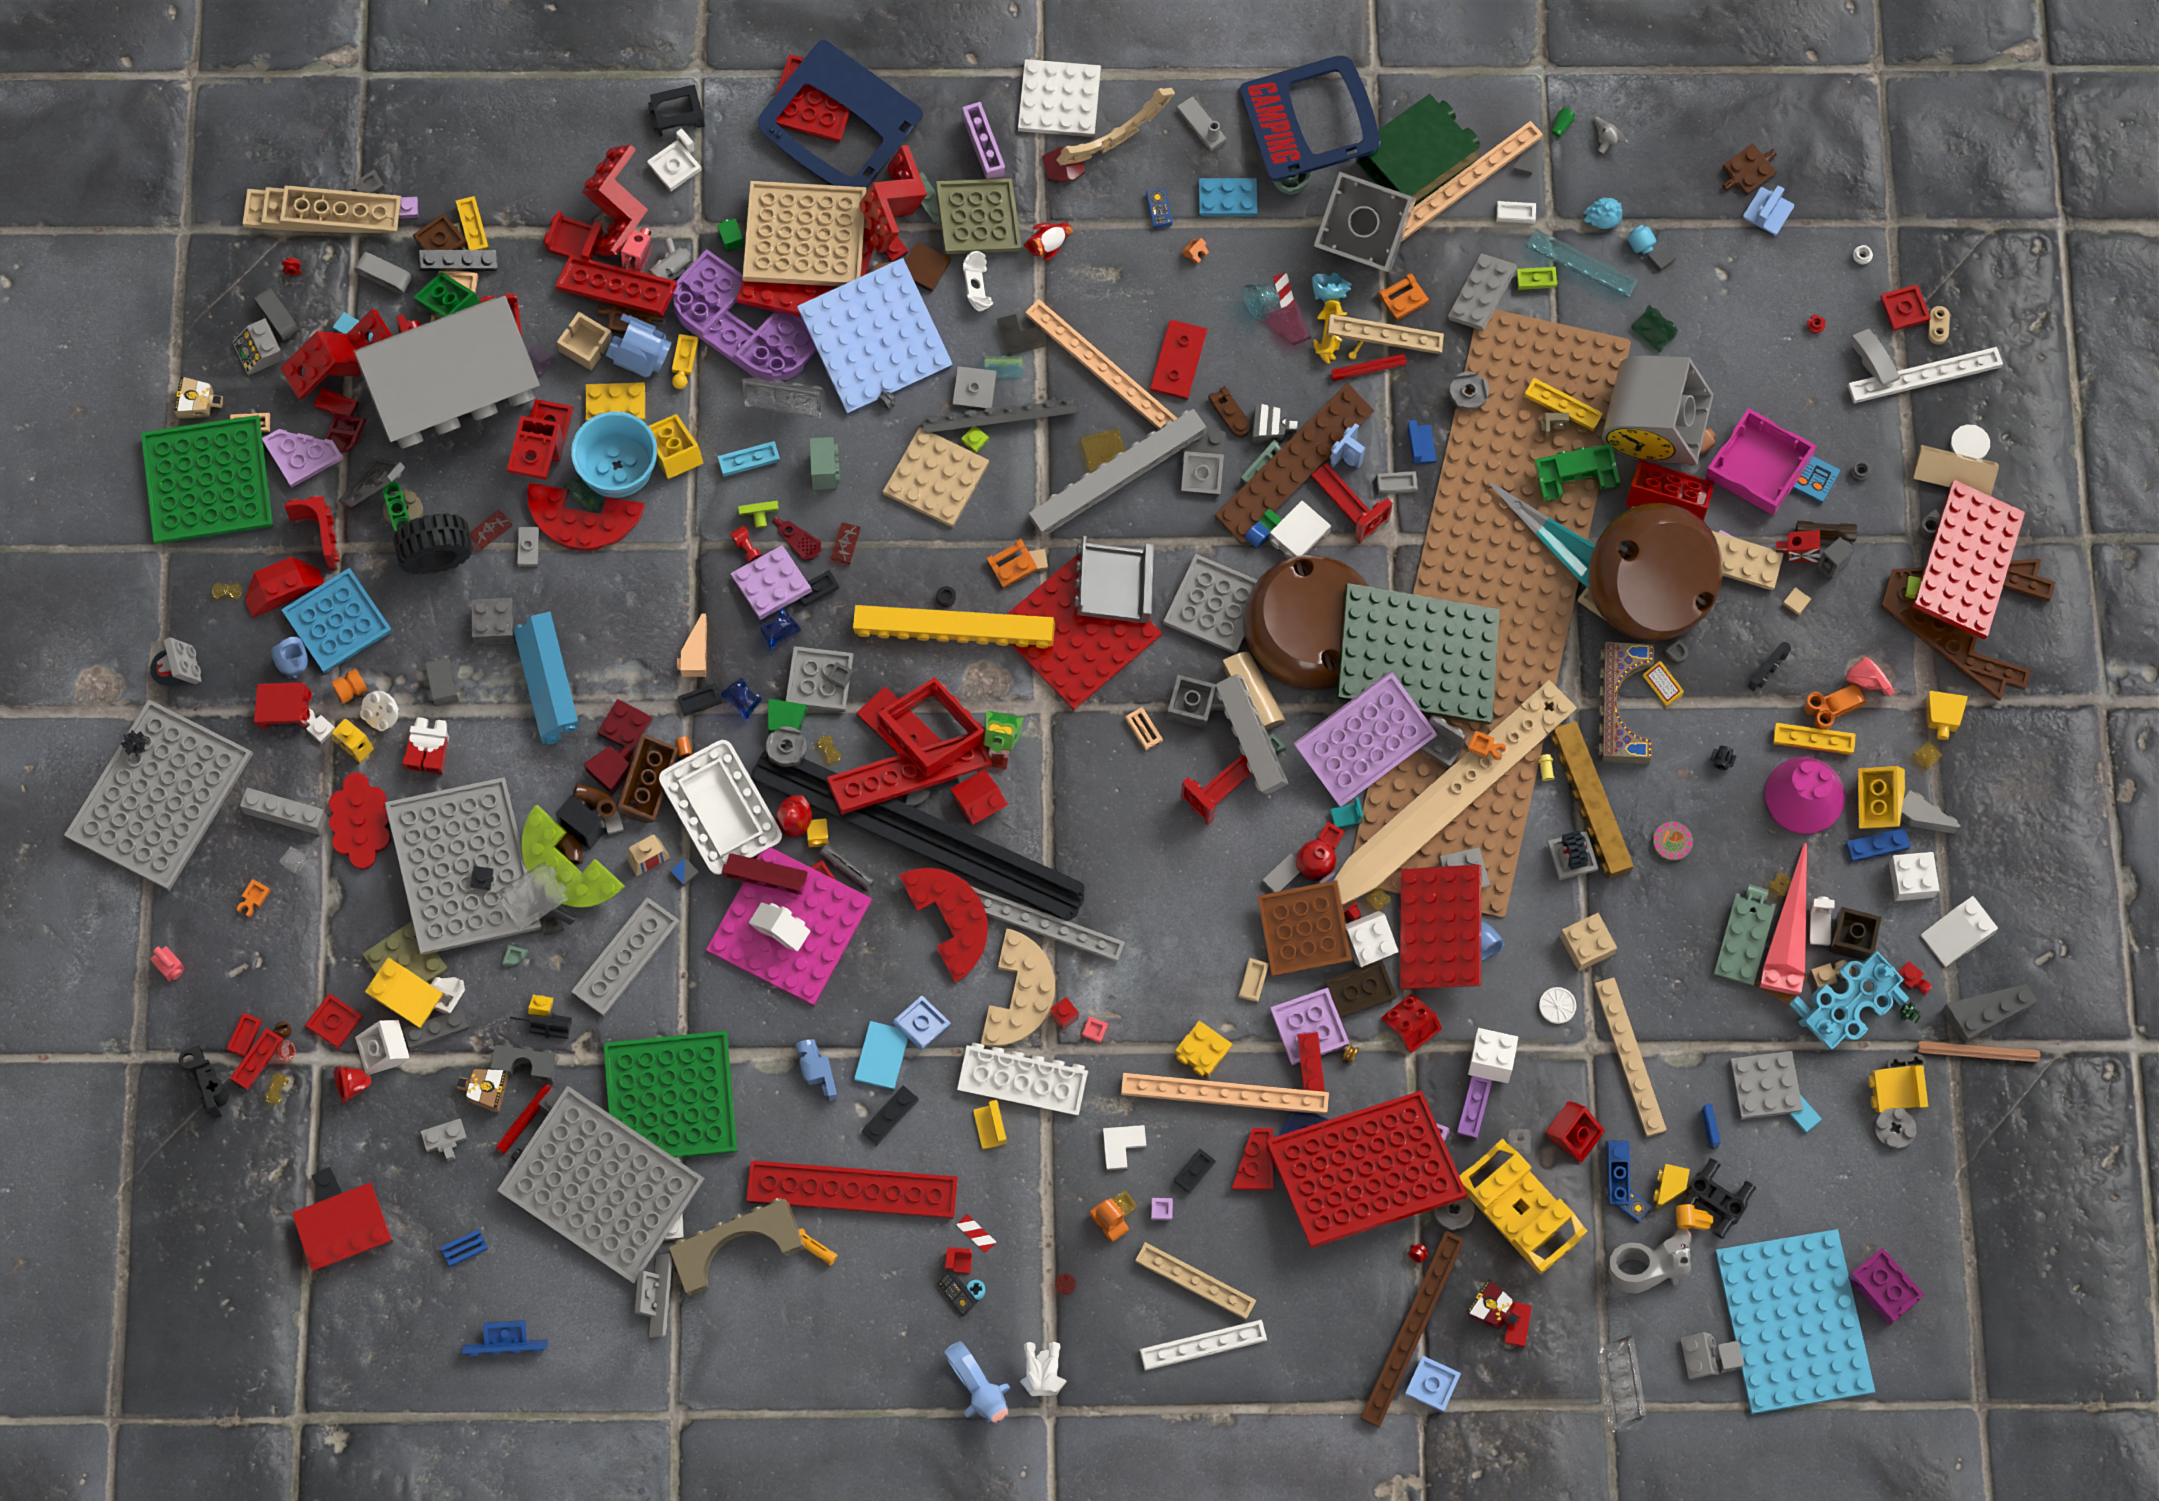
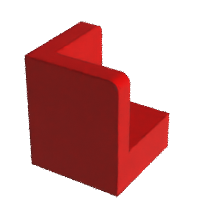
(958, 1260)

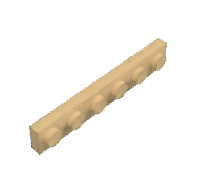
(1385, 334)
(1195, 1281)

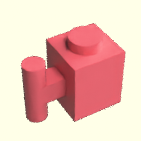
(167, 963)

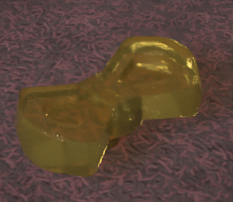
(233, 590)
(826, 743)
(273, 1094)

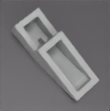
(1875, 357)

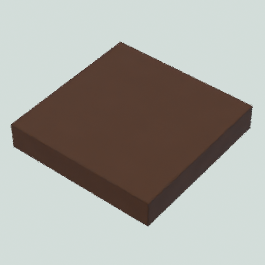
(440, 235)
(926, 266)

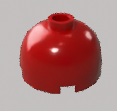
(1316, 860)

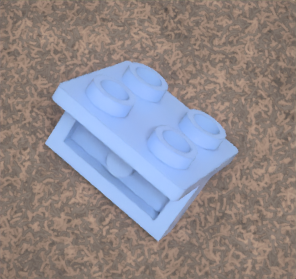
(1769, 210)
(1348, 449)

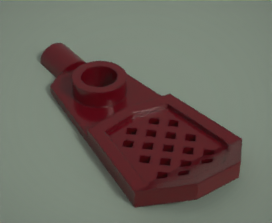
(796, 537)

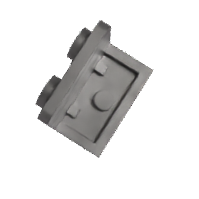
(1447, 743)

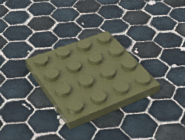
(978, 216)

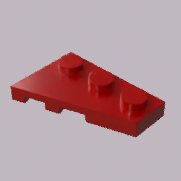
(1256, 1164)

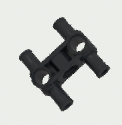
(1718, 1198)

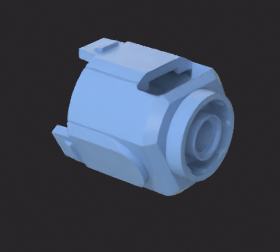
(641, 348)

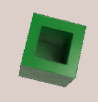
(730, 235)

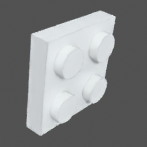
(674, 165)

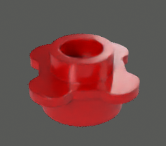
(292, 266)

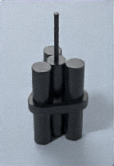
(552, 1025)

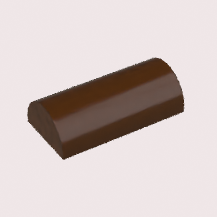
(642, 787)

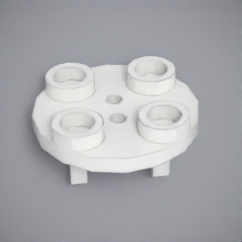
(372, 706)

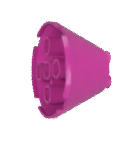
(1804, 795)

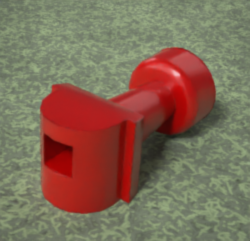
(741, 538)

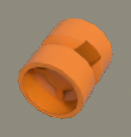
(349, 686)

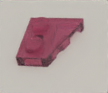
(1289, 323)

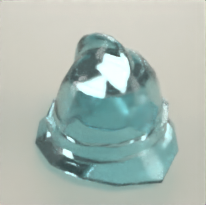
(1259, 300)

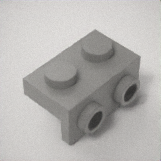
(1700, 1355)

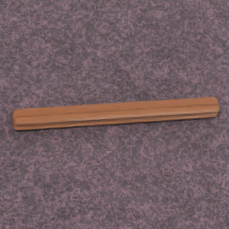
(1978, 1051)

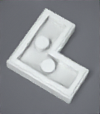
(1118, 1140)

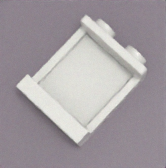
(1299, 531)

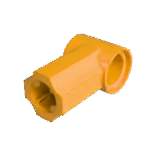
(1689, 1217)

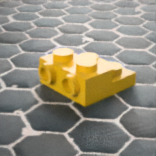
(1202, 1049)

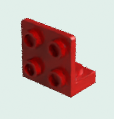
(1412, 1022)

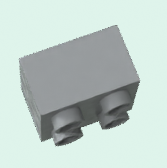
(1365, 222)

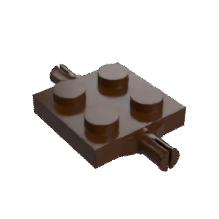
(1749, 169)
(619, 326)

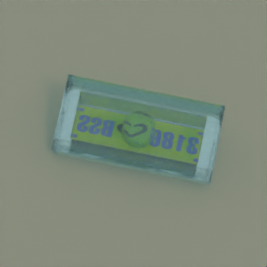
(1004, 365)

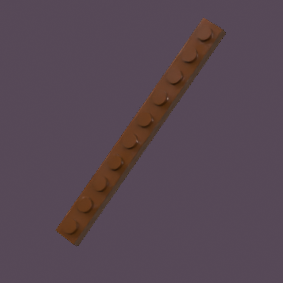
(1412, 1329)

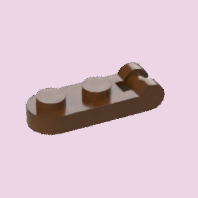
(1230, 412)

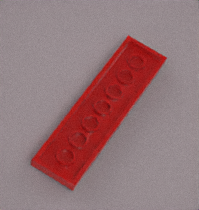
(900, 776)

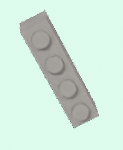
(283, 811)

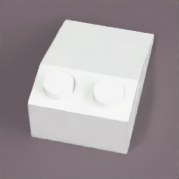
(1959, 931)

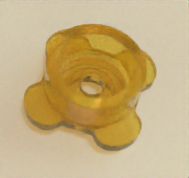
(1781, 878)
(1378, 904)

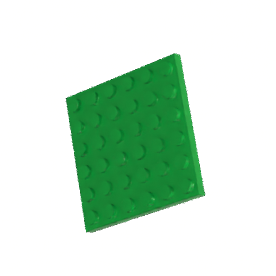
(206, 479)
(674, 1092)

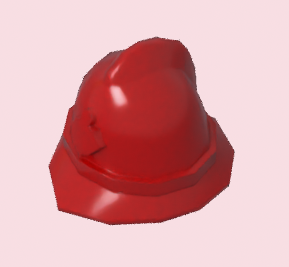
(794, 816)
(350, 1082)

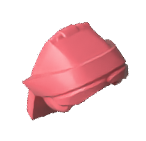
(1869, 677)

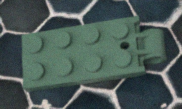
(1745, 936)

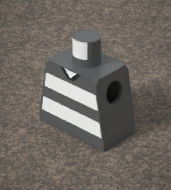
(1271, 424)

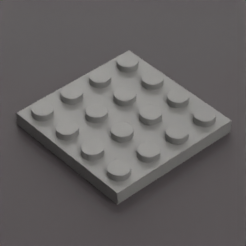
(1211, 604)

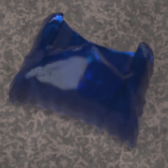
(779, 629)
(742, 698)

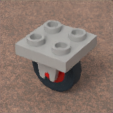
(175, 664)

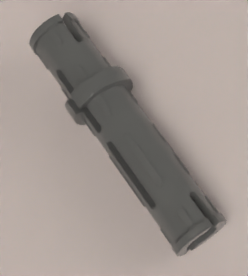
(840, 861)

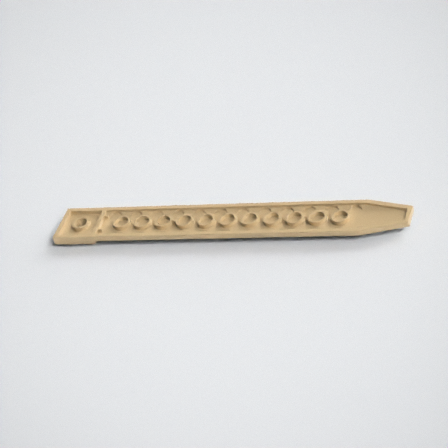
(1451, 794)

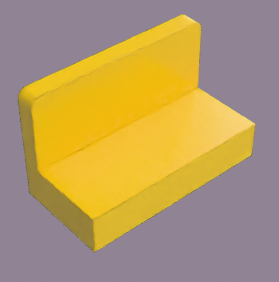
(990, 1125)

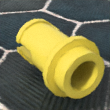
(1546, 767)

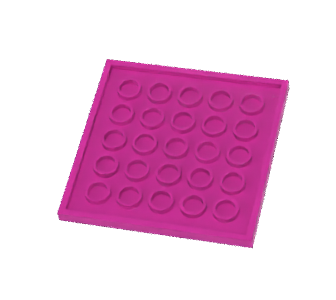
(826, 907)

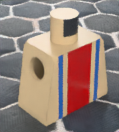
(646, 854)

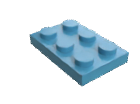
(1227, 197)

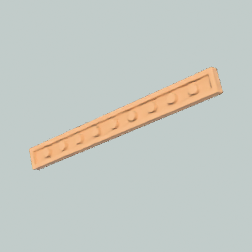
(1472, 177)
(1099, 365)
(1225, 1093)

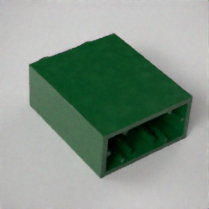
(1421, 150)

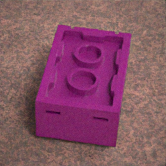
(1886, 1286)

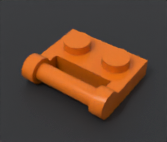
(1406, 302)
(1014, 569)

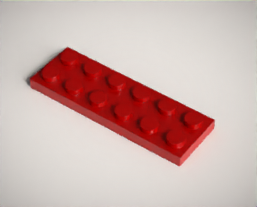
(616, 285)

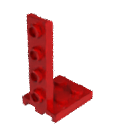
(1364, 519)
(1205, 800)

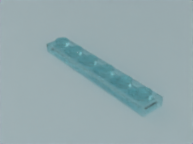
(1582, 263)

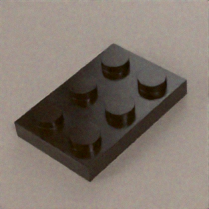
(1361, 989)

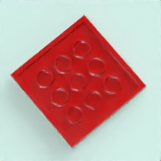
(812, 110)

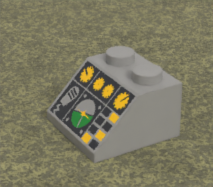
(257, 347)

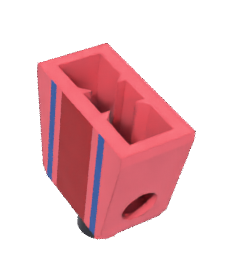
(637, 246)

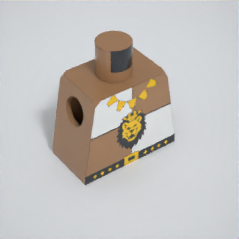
(485, 1088)

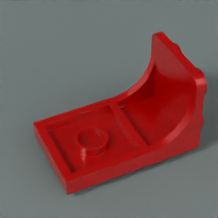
(316, 509)

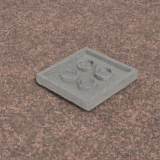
(809, 679)
(1766, 1085)

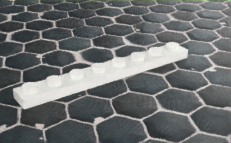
(1927, 374)

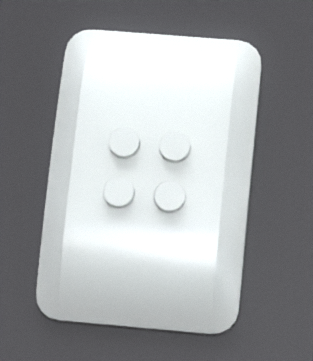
(720, 805)

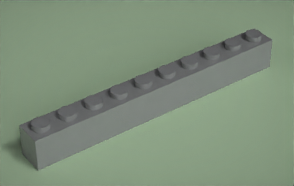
(1117, 473)

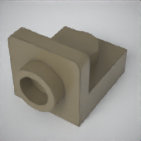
(1555, 421)

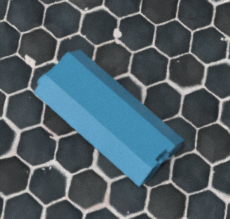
(546, 677)

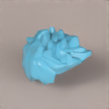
(1604, 213)
(1330, 287)

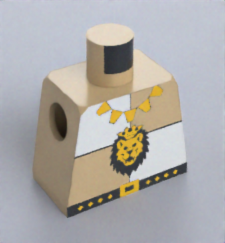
(195, 399)

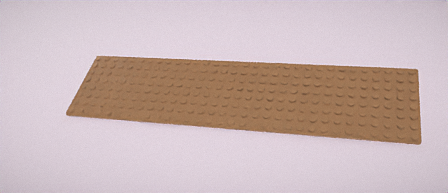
(1492, 559)

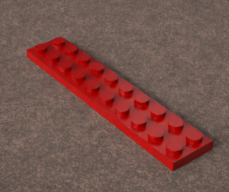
(853, 1189)

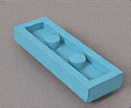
(748, 458)

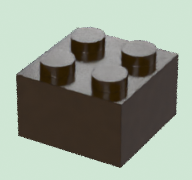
(1855, 933)

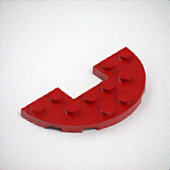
(580, 528)
(960, 909)

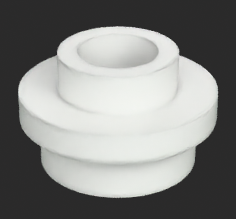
(1862, 250)

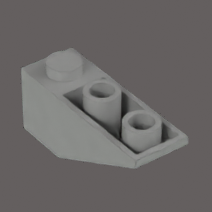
(1921, 814)

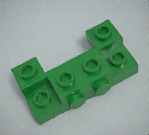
(1574, 466)

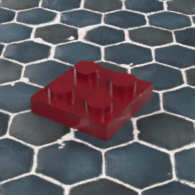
(624, 725)

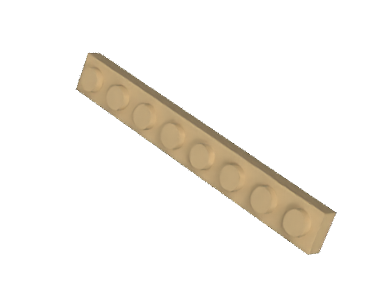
(1630, 1057)

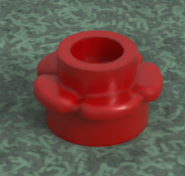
(1816, 328)
(1418, 1253)

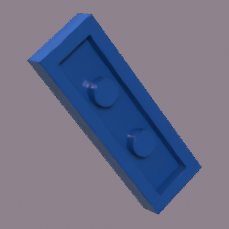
(1878, 845)

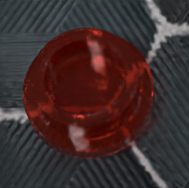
(285, 1050)
(1065, 1284)

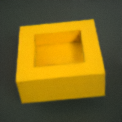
(540, 1005)

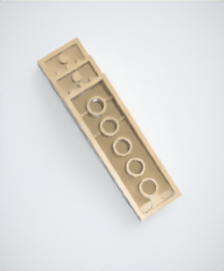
(321, 210)

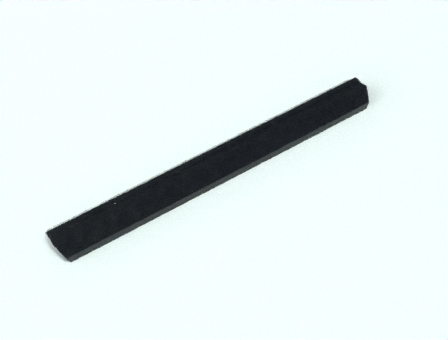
(933, 839)

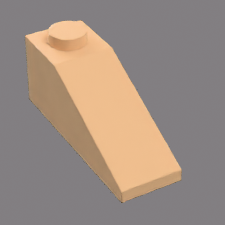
(694, 651)

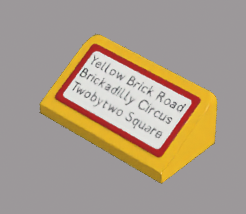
(1663, 683)

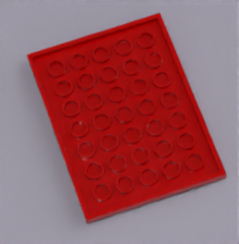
(1366, 1169)

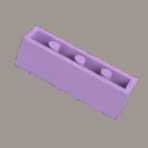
(983, 141)

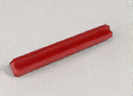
(1368, 367)
(522, 1121)

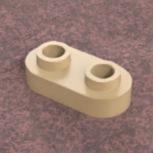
(1938, 324)

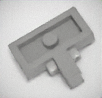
(444, 1137)

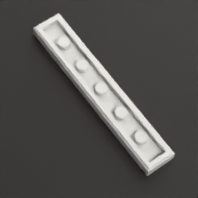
(1203, 1345)

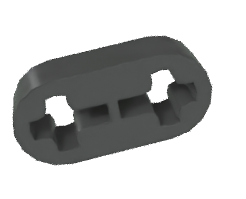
(1905, 1060)

